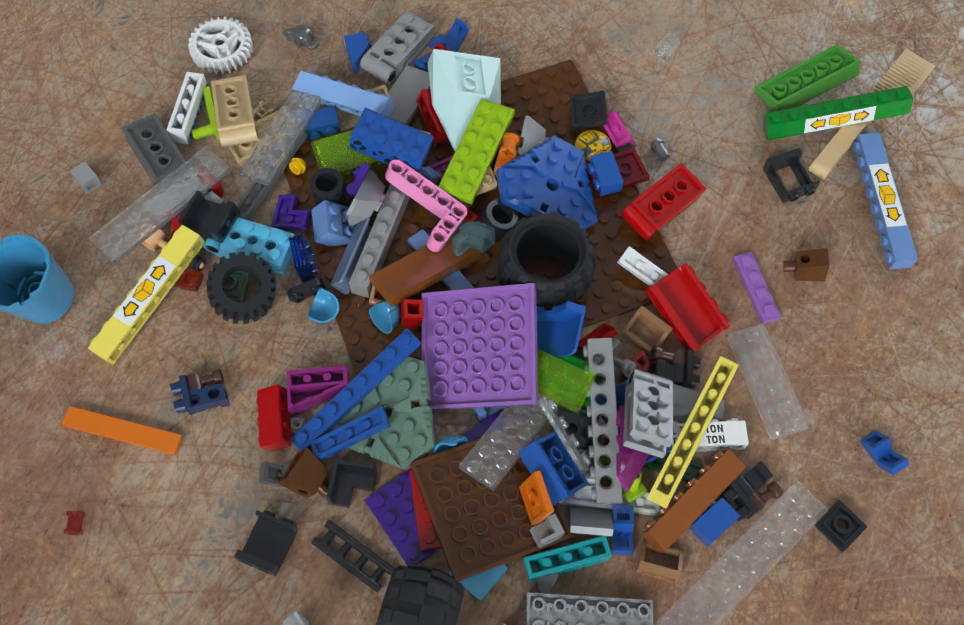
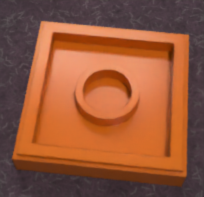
(536, 498)

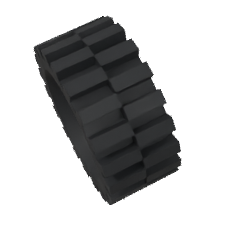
(241, 310)

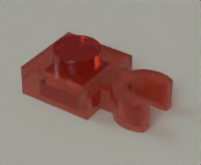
(190, 280)

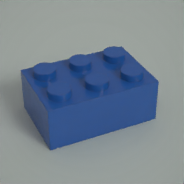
(556, 466)

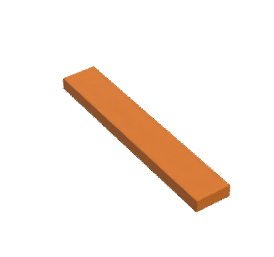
(122, 430)

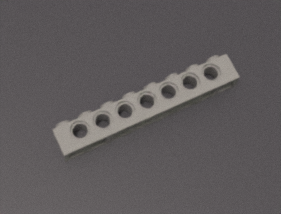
(603, 348)

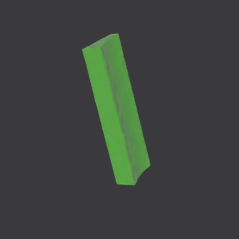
(809, 79)

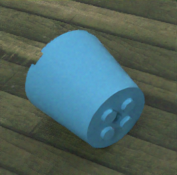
(32, 281)

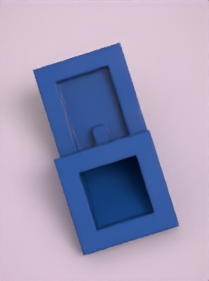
(881, 451)
(623, 527)

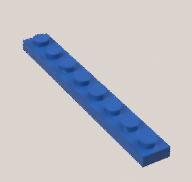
(357, 389)

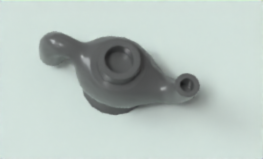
(302, 36)

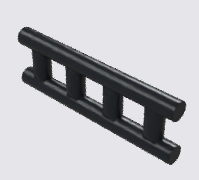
(354, 569)

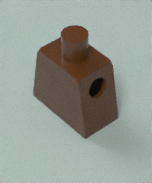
(809, 265)
(305, 475)

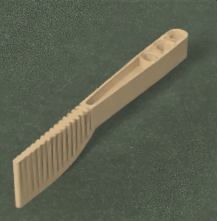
(906, 71)

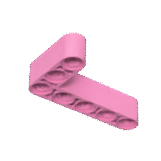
(417, 190)

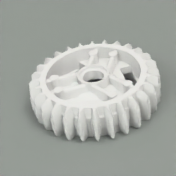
(223, 56)

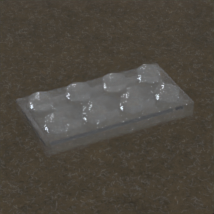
(569, 441)

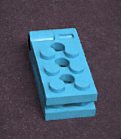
(258, 239)

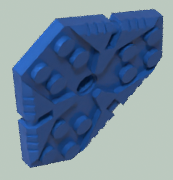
(549, 180)

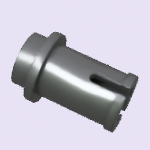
(658, 145)

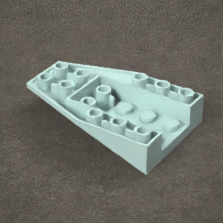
(458, 85)

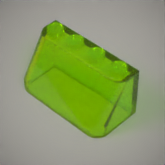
(335, 154)

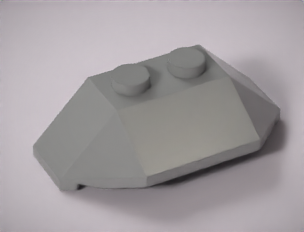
(367, 199)

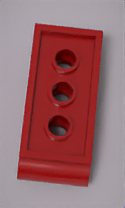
(663, 202)

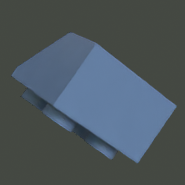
(331, 224)

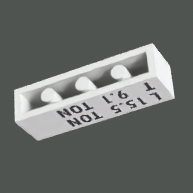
(719, 435)

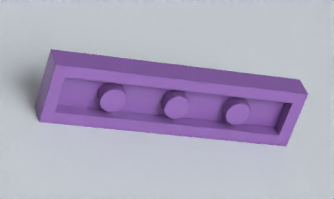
(756, 288)

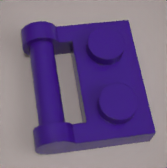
(359, 176)

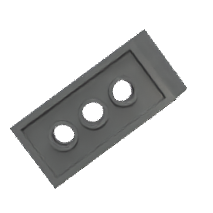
(153, 147)

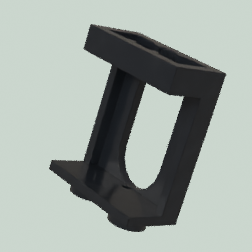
(784, 160)

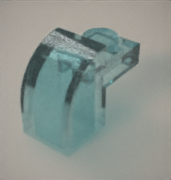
(473, 235)

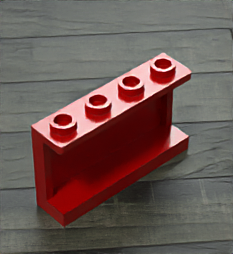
(687, 308)

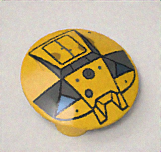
(593, 143)

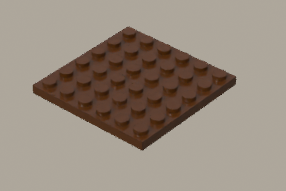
(473, 523)

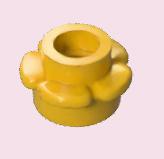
(297, 165)

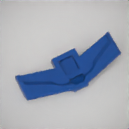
(451, 41)

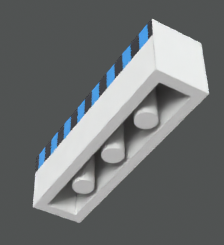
(187, 108)

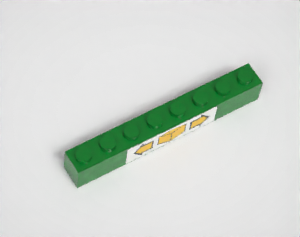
(837, 113)

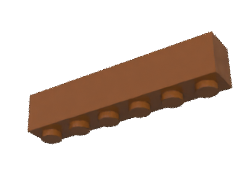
(693, 500)

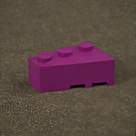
(314, 386)

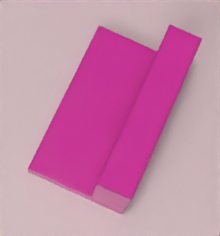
(618, 131)

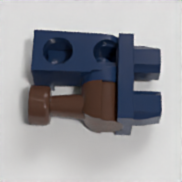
(195, 396)

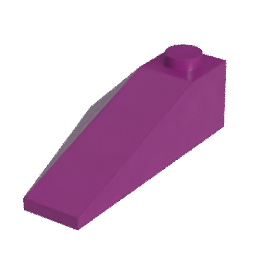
(628, 460)

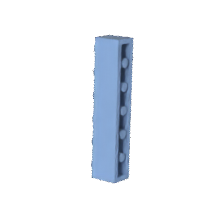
(342, 96)

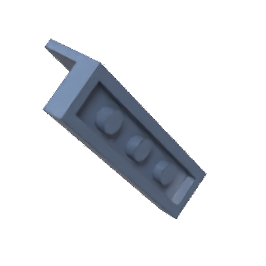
(350, 257)

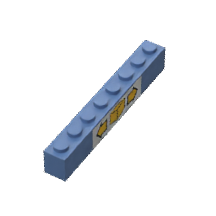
(884, 201)

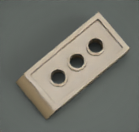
(231, 128)

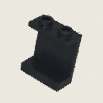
(209, 218)
(268, 543)

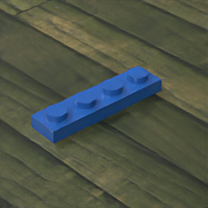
(350, 433)

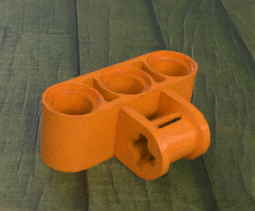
(507, 150)

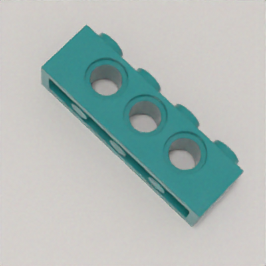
(567, 558)

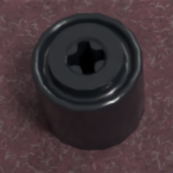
(328, 185)
(499, 217)

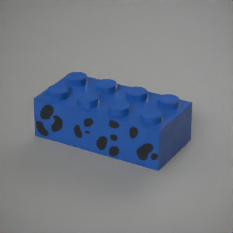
(390, 140)

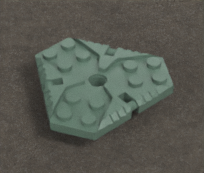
(411, 426)

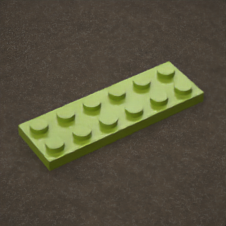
(476, 150)

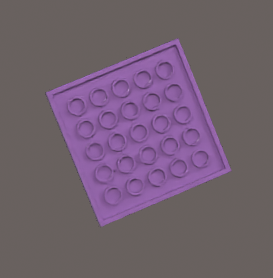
(481, 346)

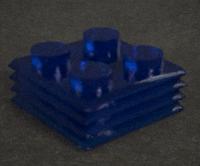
(303, 258)

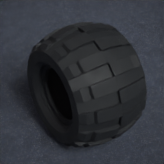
(550, 236)
(421, 597)

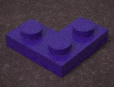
(286, 215)

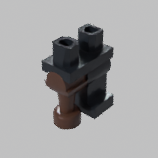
(679, 367)
(746, 496)

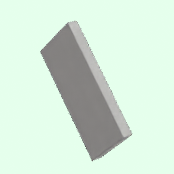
(405, 93)

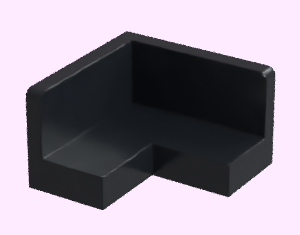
(347, 476)

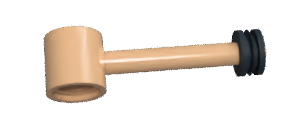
(157, 240)

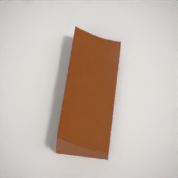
(420, 271)

